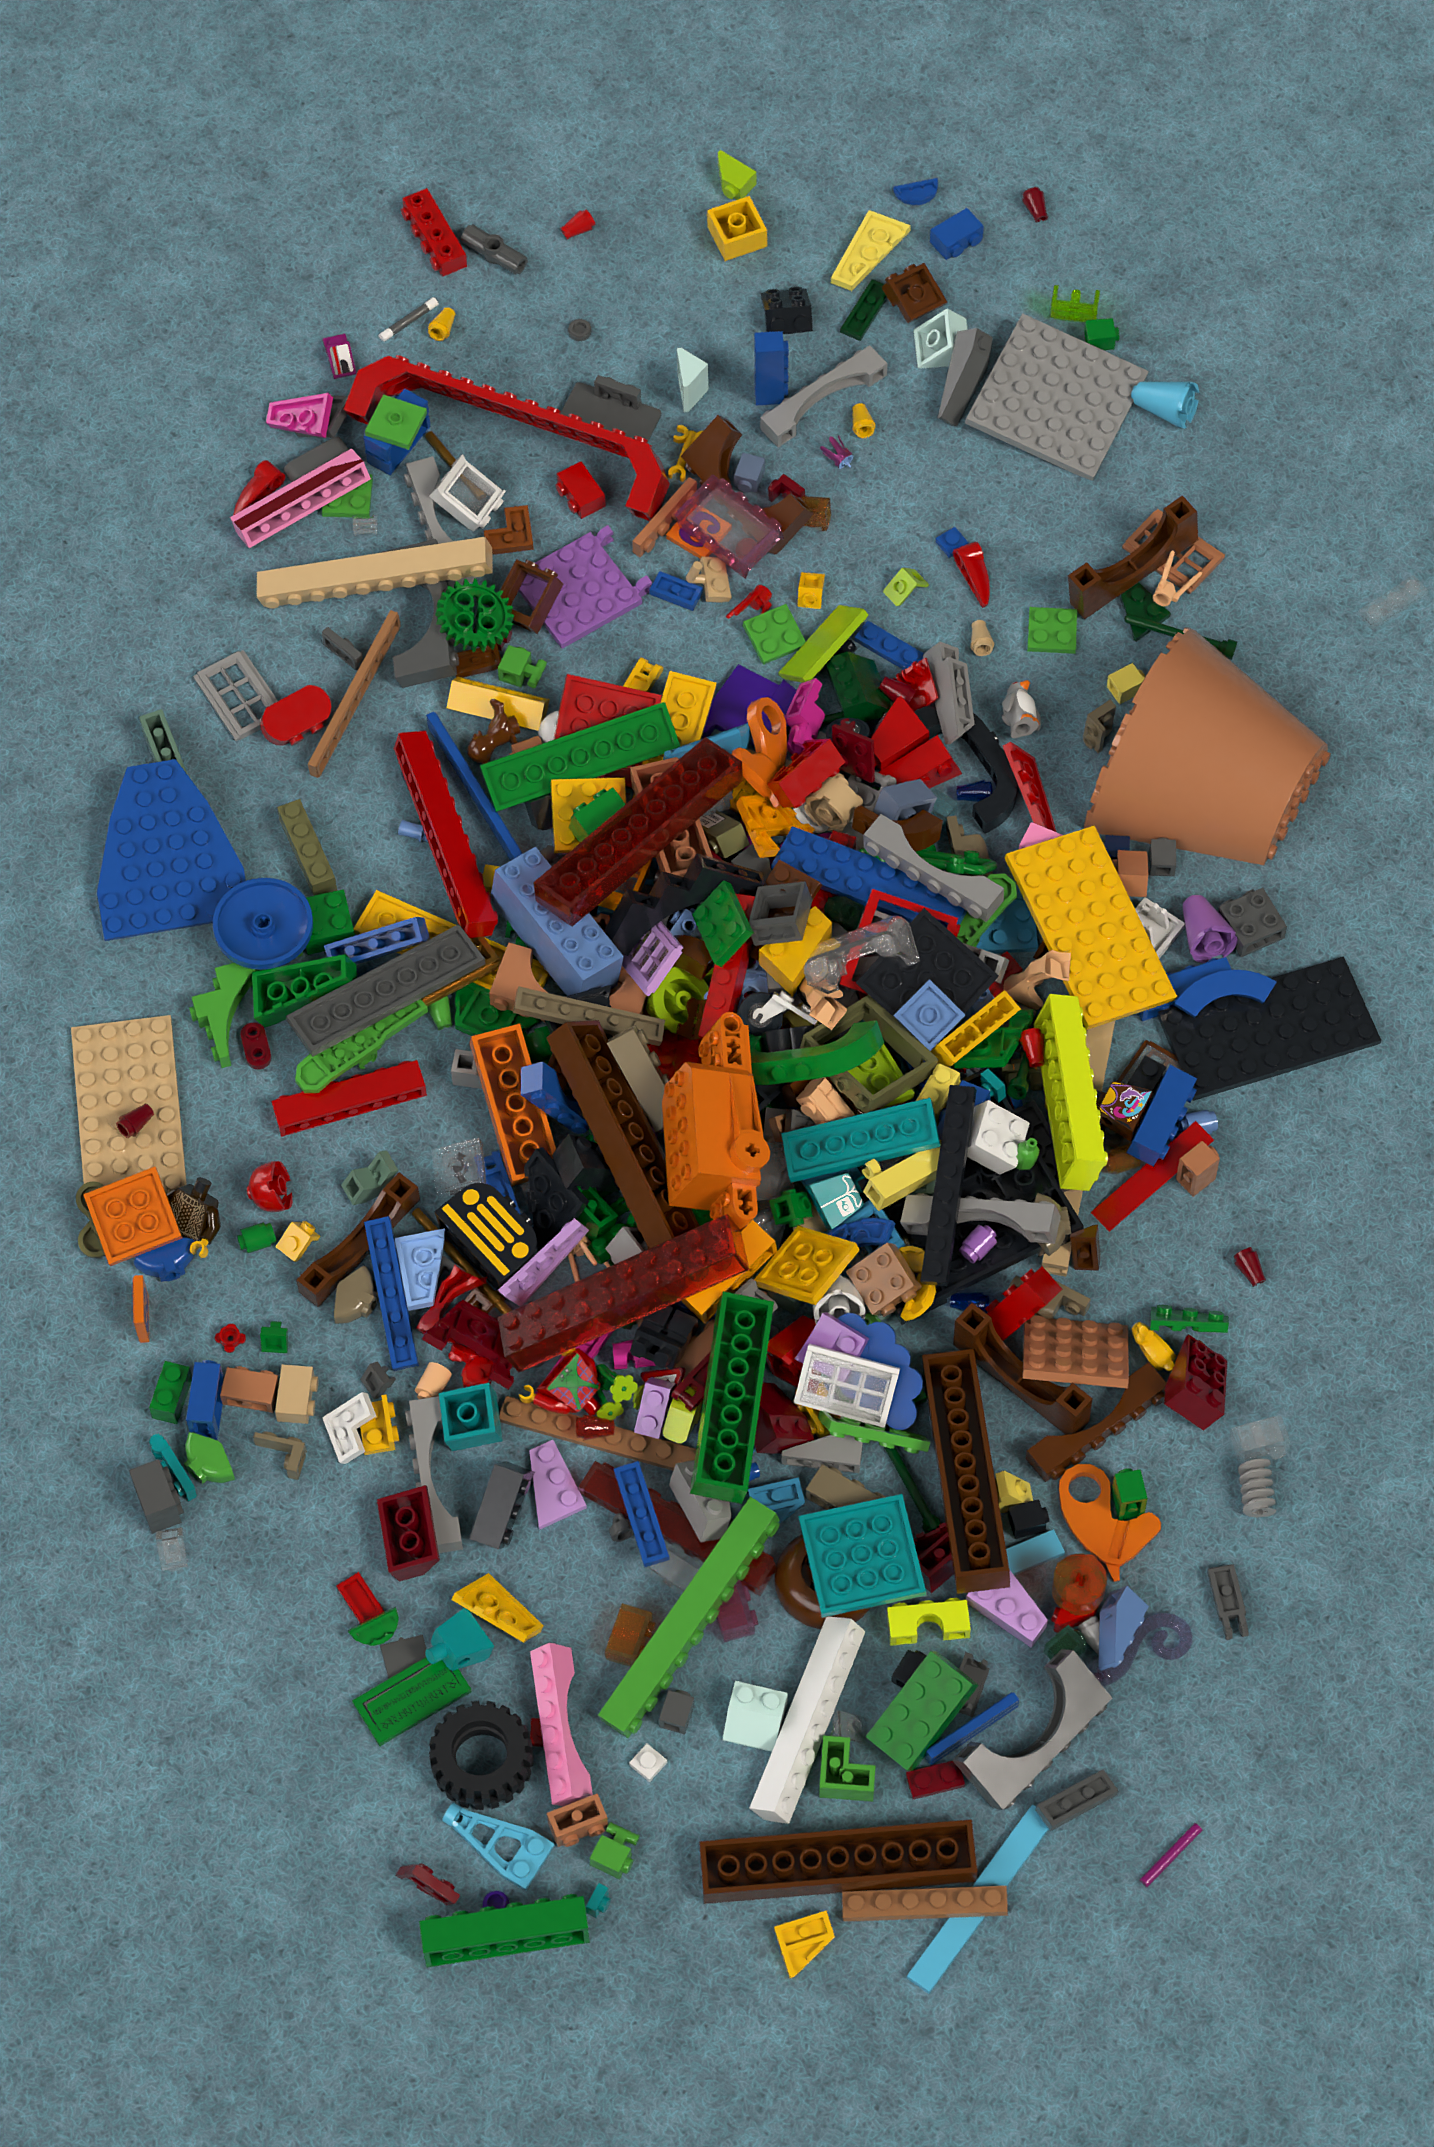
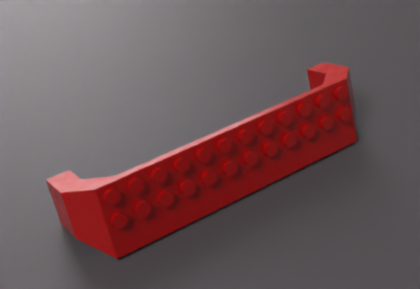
(392, 375)

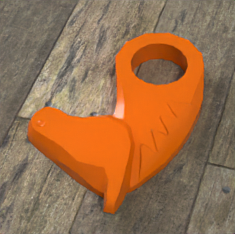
(769, 747)
(1093, 1526)

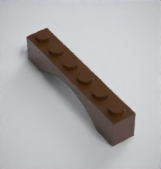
(325, 1273)
(1057, 1452)

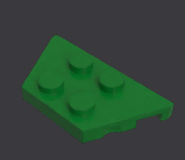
(477, 1016)

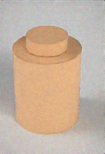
(433, 1381)

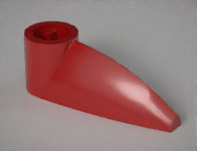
(265, 481)
(972, 566)

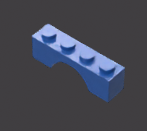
(543, 1089)

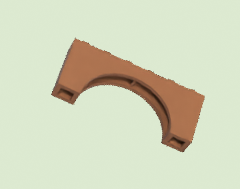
(516, 971)

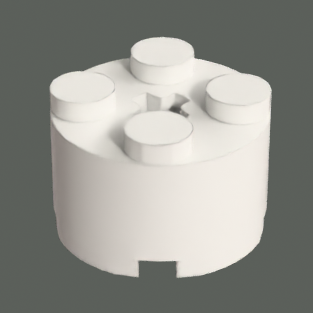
(839, 1300)

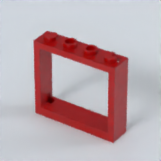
(867, 917)

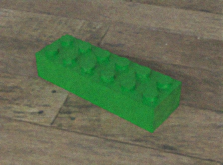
(504, 1930)

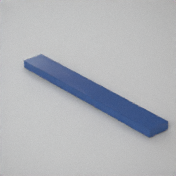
(473, 786)

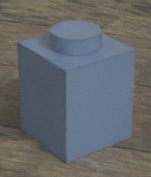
(749, 473)

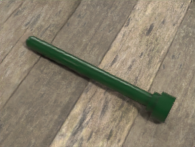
(1227, 648)
(1018, 1086)
(930, 1521)

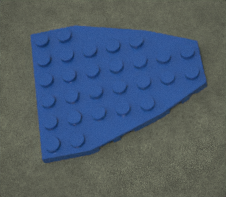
(163, 855)

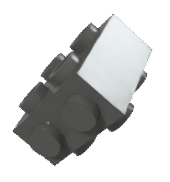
(1254, 921)

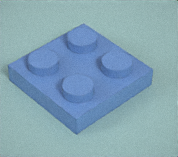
(929, 1015)

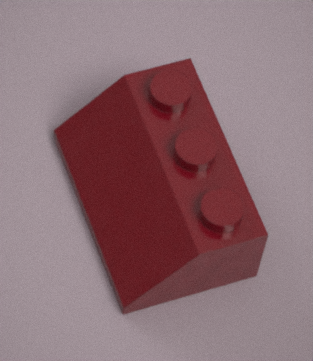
(408, 1533)

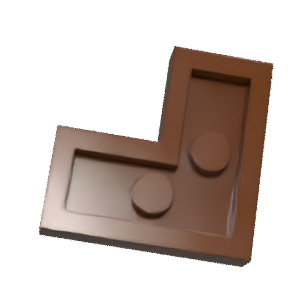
(517, 534)

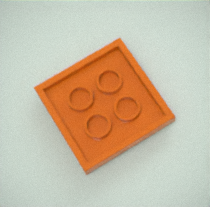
(132, 1216)

